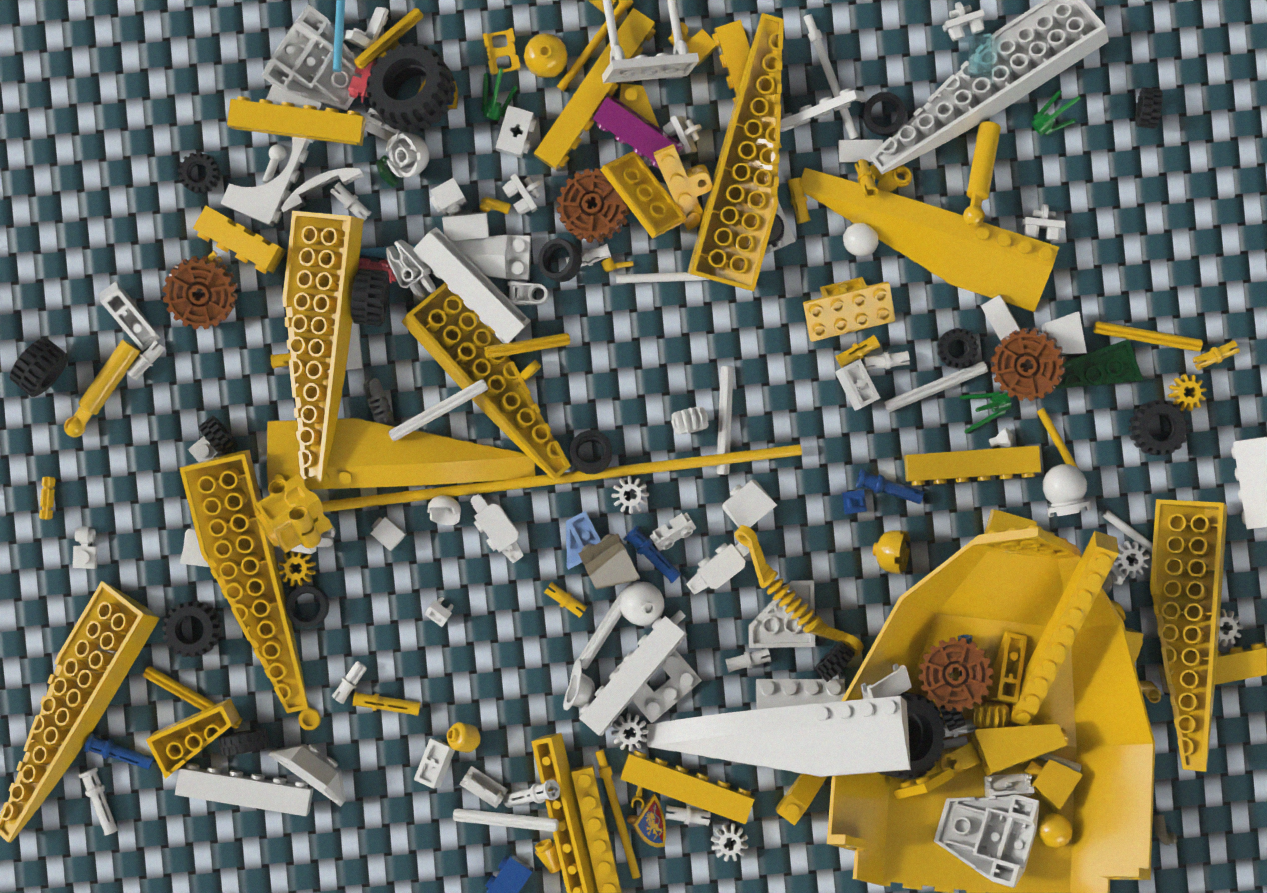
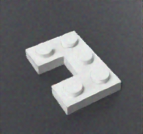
(681, 681)

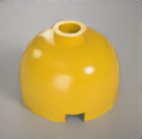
(545, 55)
(892, 551)

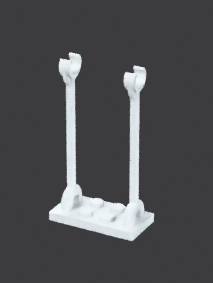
(646, 67)

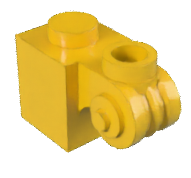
(700, 43)

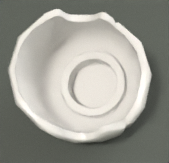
(860, 239)
(444, 510)

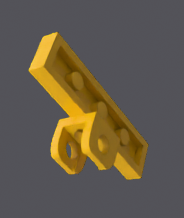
(684, 184)

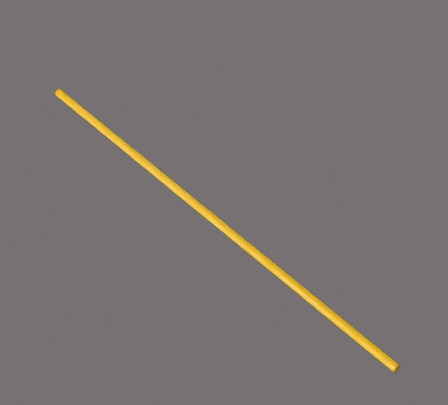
(566, 477)

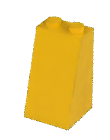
(1012, 746)

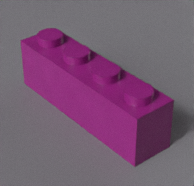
(633, 129)

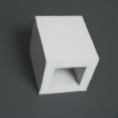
(387, 532)

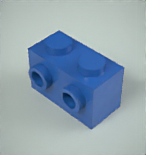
(511, 876)

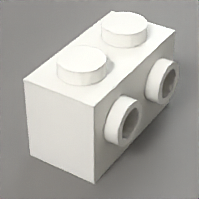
(448, 198)

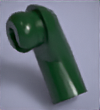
(385, 173)

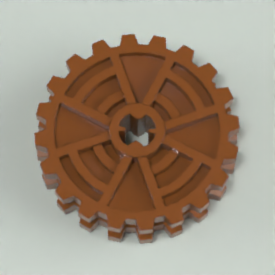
(576, 210)
(196, 309)
(1014, 374)
(971, 684)

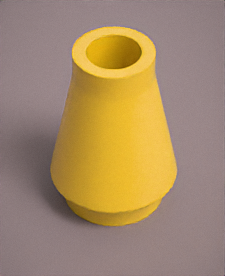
(548, 855)

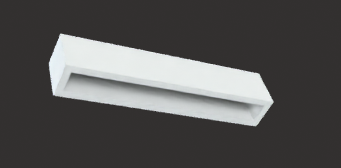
(471, 285)
(632, 676)
(244, 790)

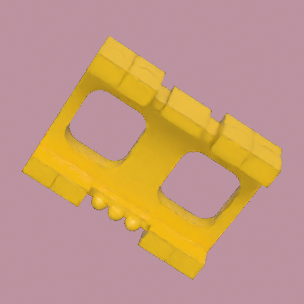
(494, 53)

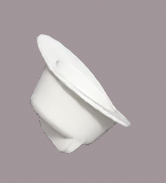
(580, 688)

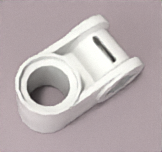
(525, 293)

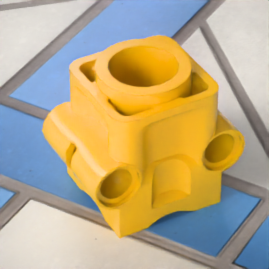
(292, 514)

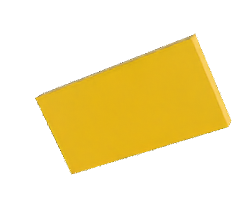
(643, 194)

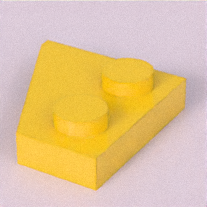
(636, 98)
(923, 784)

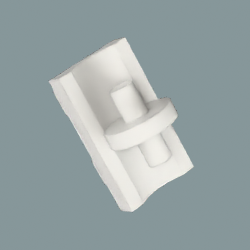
(955, 25)
(678, 126)
(515, 186)
(1052, 227)

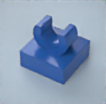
(854, 501)

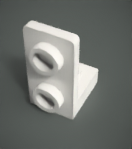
(366, 39)

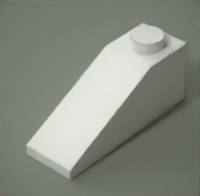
(128, 315)

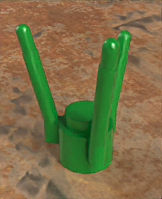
(493, 108)
(1043, 123)
(998, 403)

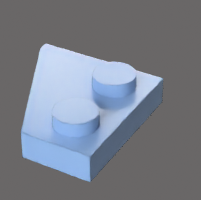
(579, 534)

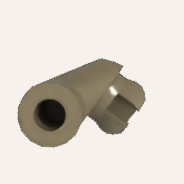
(1162, 833)

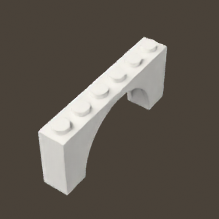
(266, 200)

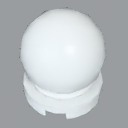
(1065, 489)

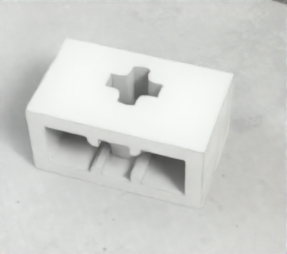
(506, 141)

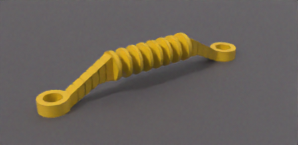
(767, 576)

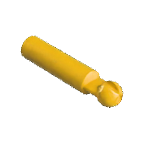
(981, 171)
(101, 387)

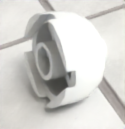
(407, 154)
(641, 603)

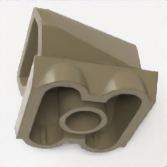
(608, 562)

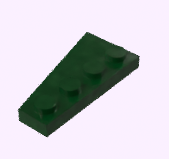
(1101, 367)

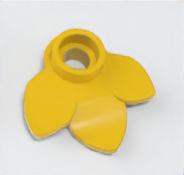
(889, 180)

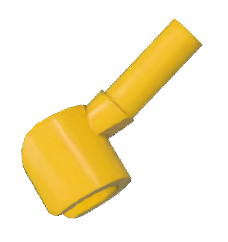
(609, 265)
(638, 796)

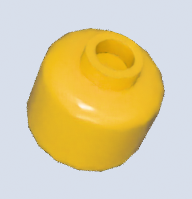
(463, 737)

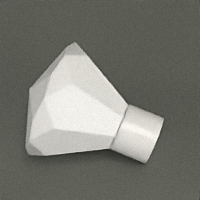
(1004, 438)

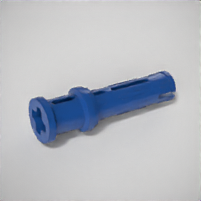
(880, 484)
(645, 547)
(110, 749)

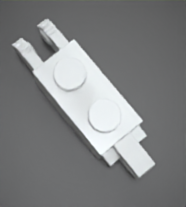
(498, 528)
(719, 568)

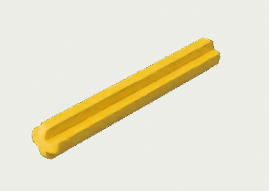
(388, 38)
(527, 345)

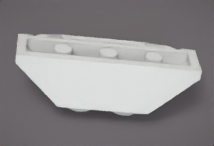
(314, 769)

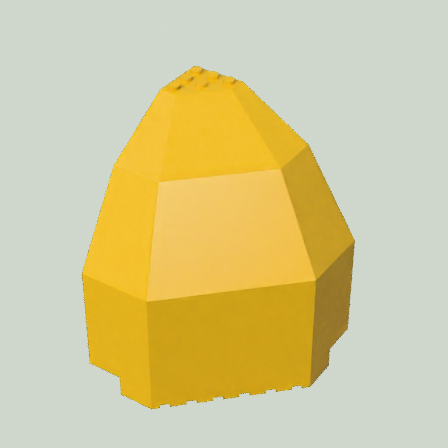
(982, 591)

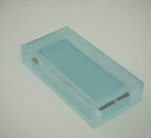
(980, 55)

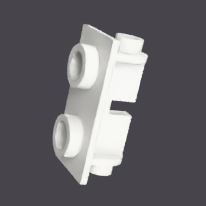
(377, 126)
(665, 538)
(483, 787)

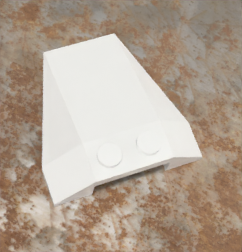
(306, 62)
(990, 834)

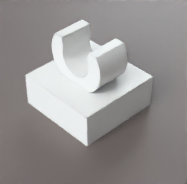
(439, 613)

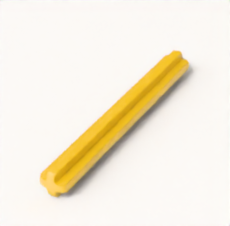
(1148, 336)
(181, 690)

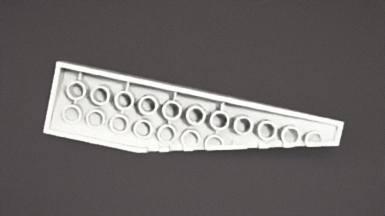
(1023, 58)
(800, 738)

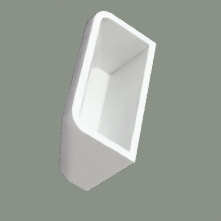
(1252, 476)

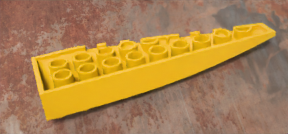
(458, 345)

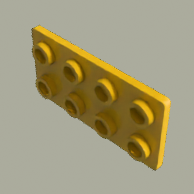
(848, 308)

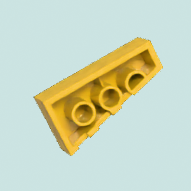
(184, 739)

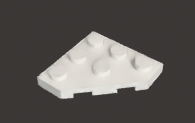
(776, 628)

